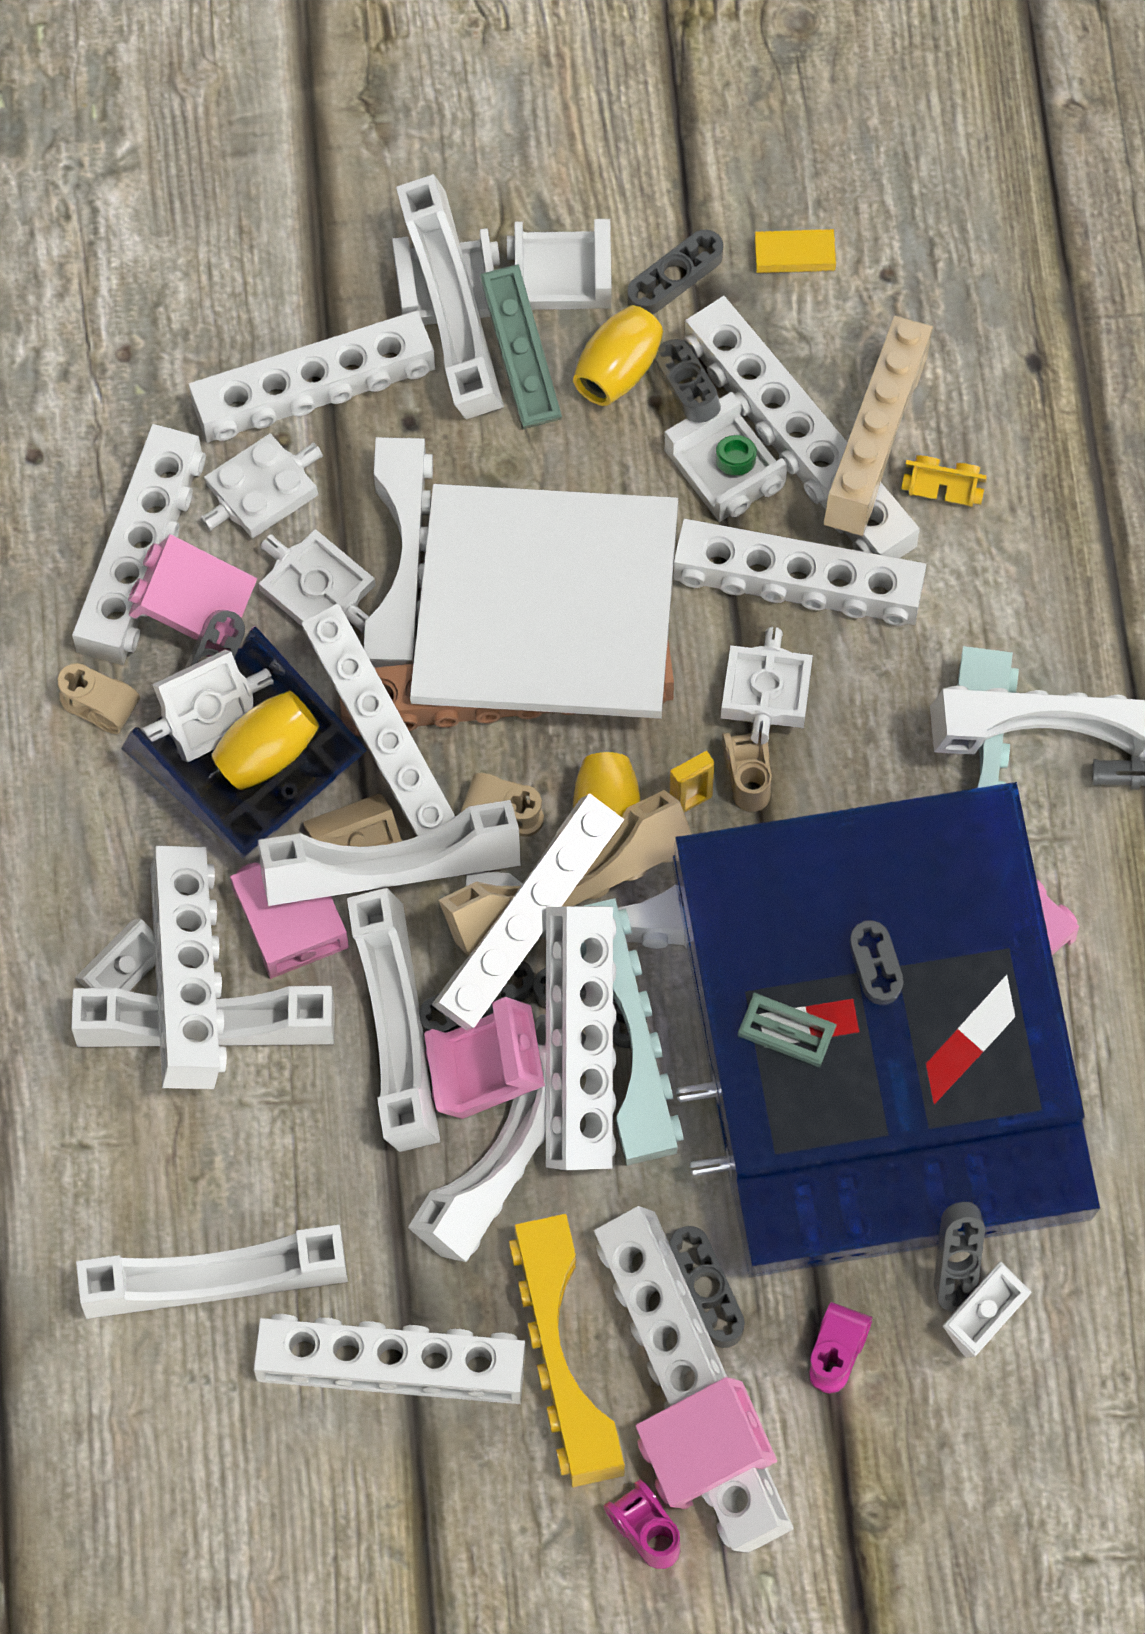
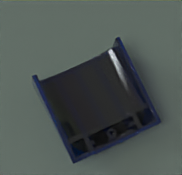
(263, 809)

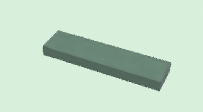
(520, 346)

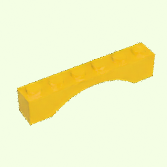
(588, 1436)

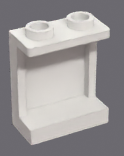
(564, 267)
(413, 290)
(694, 453)

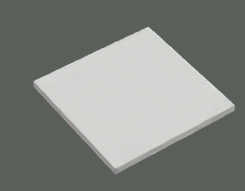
(545, 601)

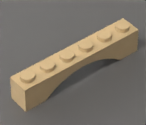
(876, 425)
(637, 845)

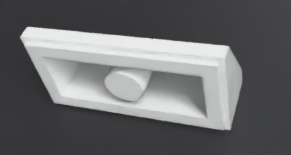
(122, 960)
(986, 1310)

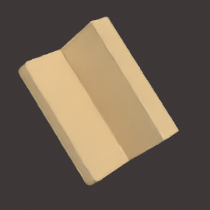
(358, 824)

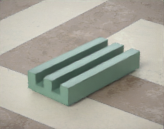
(781, 1045)

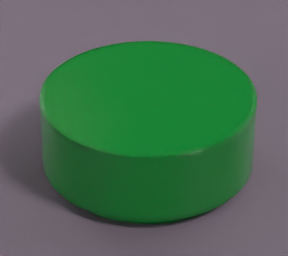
(736, 455)

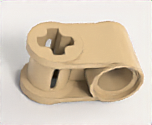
(96, 697)
(747, 764)
(491, 789)

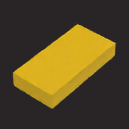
(795, 251)
(693, 781)

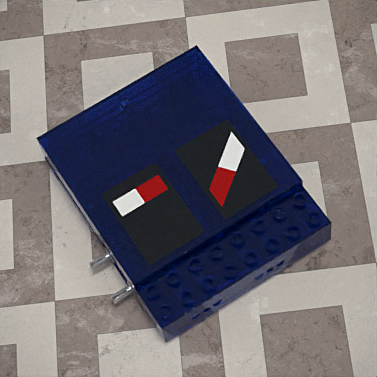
(919, 1099)

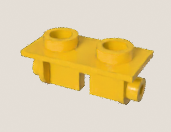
(960, 481)

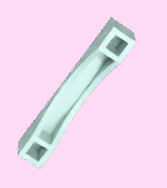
(982, 671)
(644, 1117)

